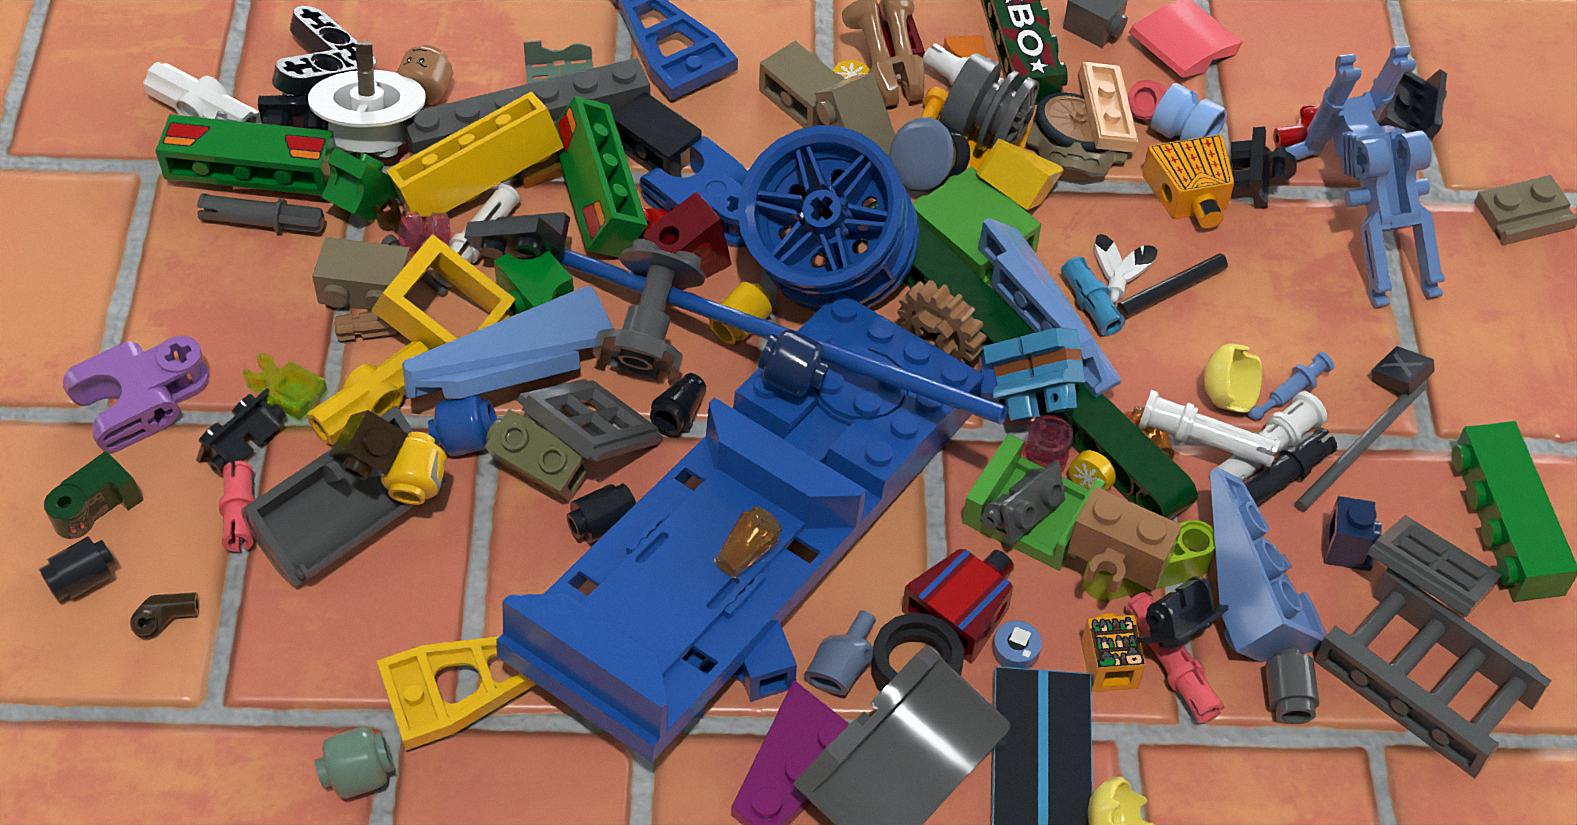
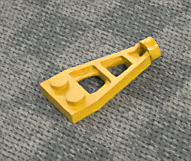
(417, 700)

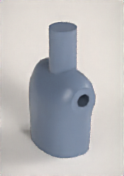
(842, 657)

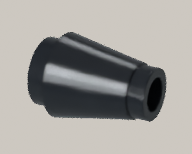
(678, 404)

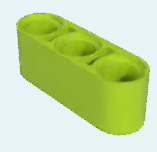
(1182, 566)

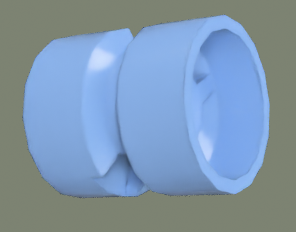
(1185, 117)

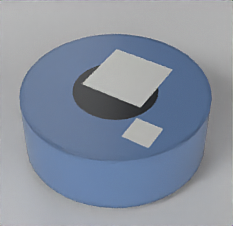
(1017, 644)

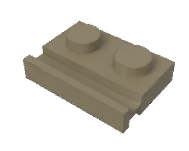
(1526, 209)

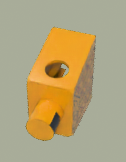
(1191, 178)

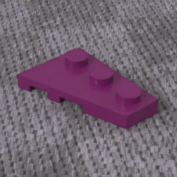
(792, 743)

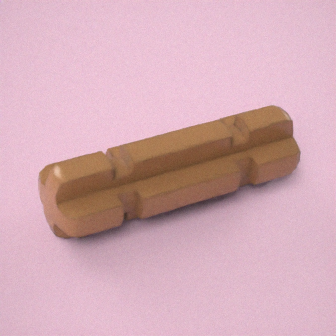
(367, 325)

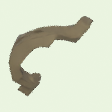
(1074, 157)

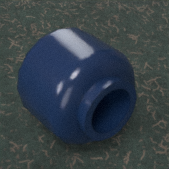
(793, 363)

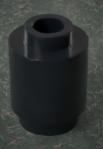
(599, 511)
(77, 568)

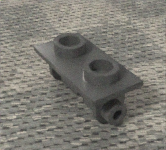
(1028, 502)

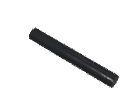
(1172, 285)

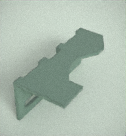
(536, 54)

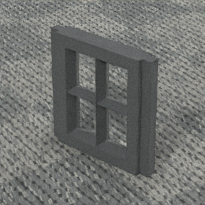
(610, 442)
(1435, 565)

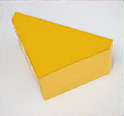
(1019, 173)

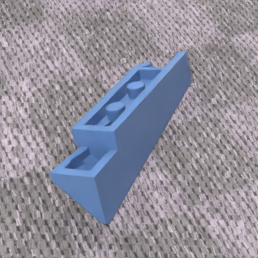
(1037, 298)

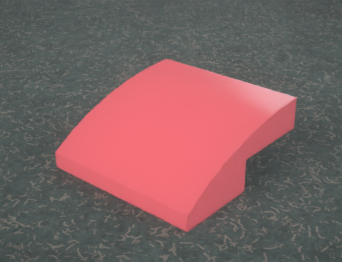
(1185, 37)

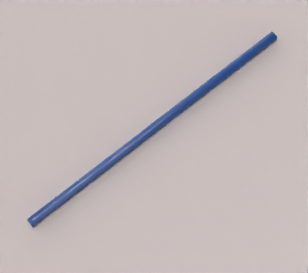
(764, 329)

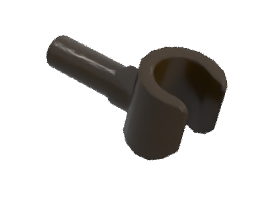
(389, 219)

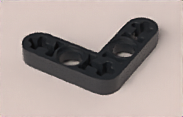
(331, 47)

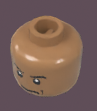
(430, 69)

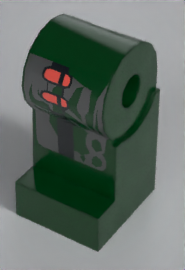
(90, 495)

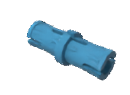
(1093, 296)

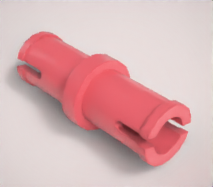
(236, 496)

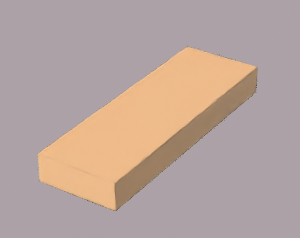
(1108, 107)

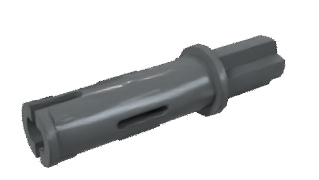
(261, 213)

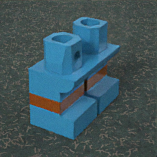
(1034, 365)

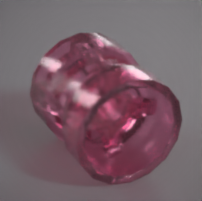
(416, 229)
(1048, 440)

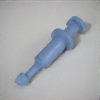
(1302, 378)

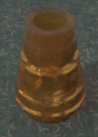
(749, 539)

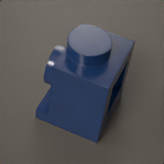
(1351, 533)

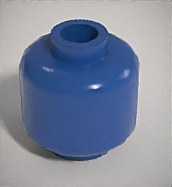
(462, 424)

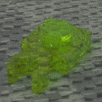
(289, 387)

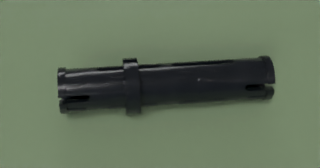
(1292, 465)

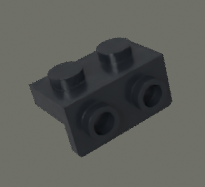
(1417, 104)
(520, 235)

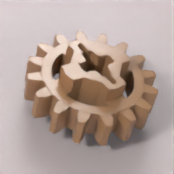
(942, 320)

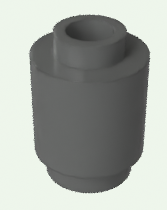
(1292, 686)

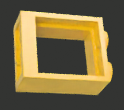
(413, 322)

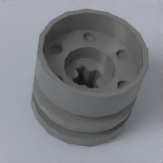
(984, 104)

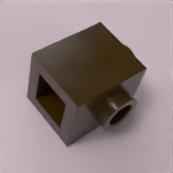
(368, 445)

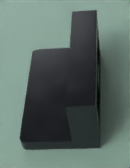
(655, 134)

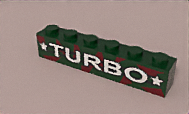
(1025, 43)

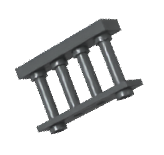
(1407, 702)

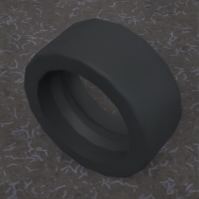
(914, 628)

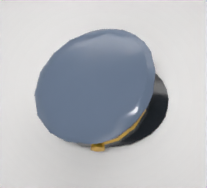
(928, 153)

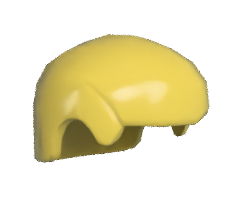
(1233, 378)
(1116, 804)

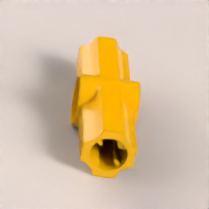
(364, 389)

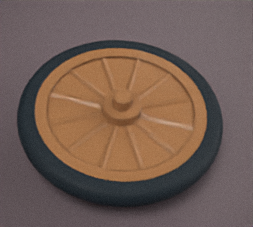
(1066, 120)

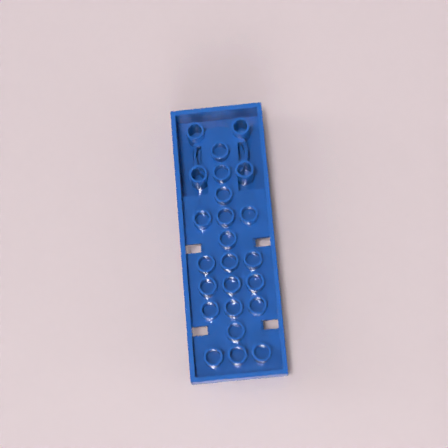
(809, 460)

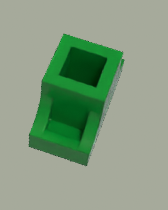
(357, 184)
(532, 280)

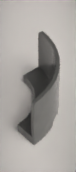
(909, 752)

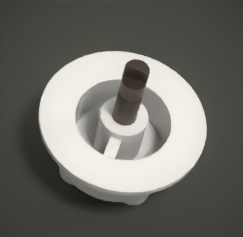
(367, 106)

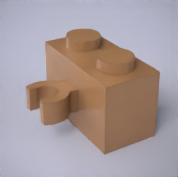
(1123, 540)

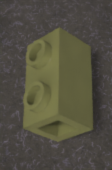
(537, 454)

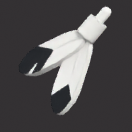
(1119, 271)

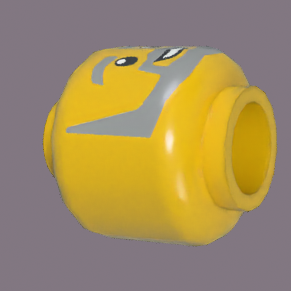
(416, 470)

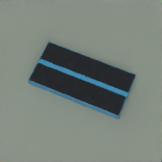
(1046, 757)

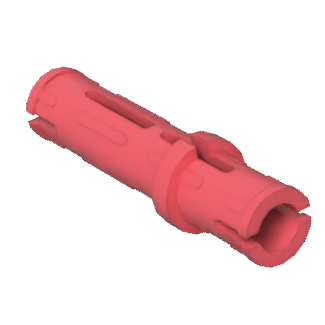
(1183, 671)

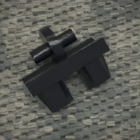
(289, 111)
(1263, 165)

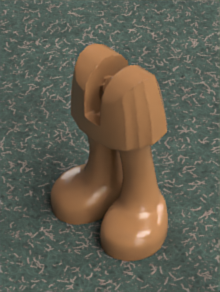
(887, 69)

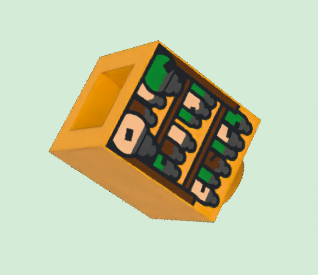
(1113, 652)

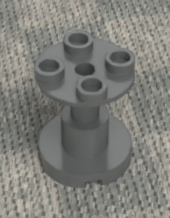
(641, 342)

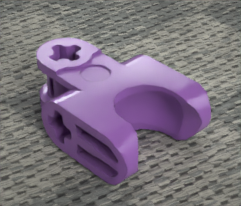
(145, 384)

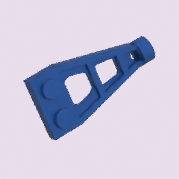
(687, 68)

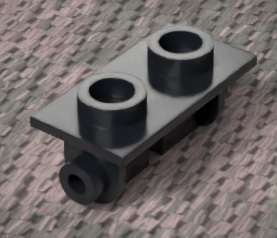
(251, 418)
(1181, 614)

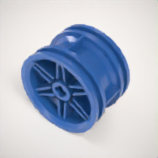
(809, 161)

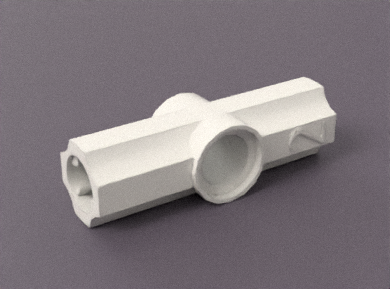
(194, 96)

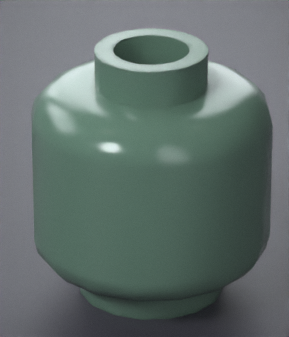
(354, 762)

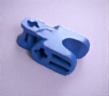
(716, 179)

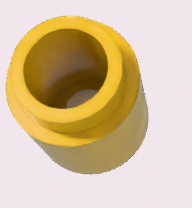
(746, 298)

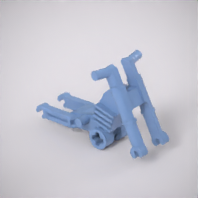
(1384, 163)

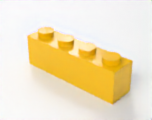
(476, 157)

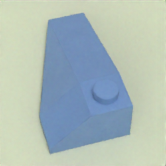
(1252, 579)

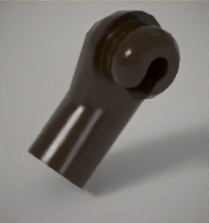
(160, 610)

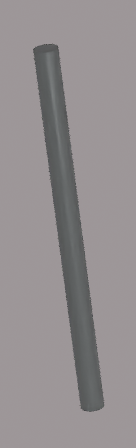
(1357, 448)

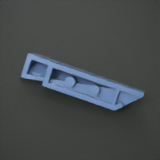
(512, 350)

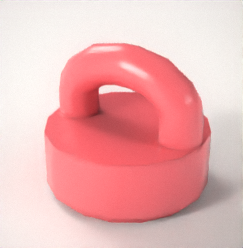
(1145, 97)

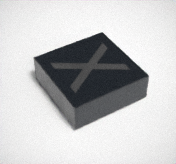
(1403, 370)

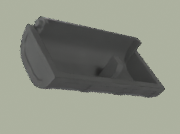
(321, 514)

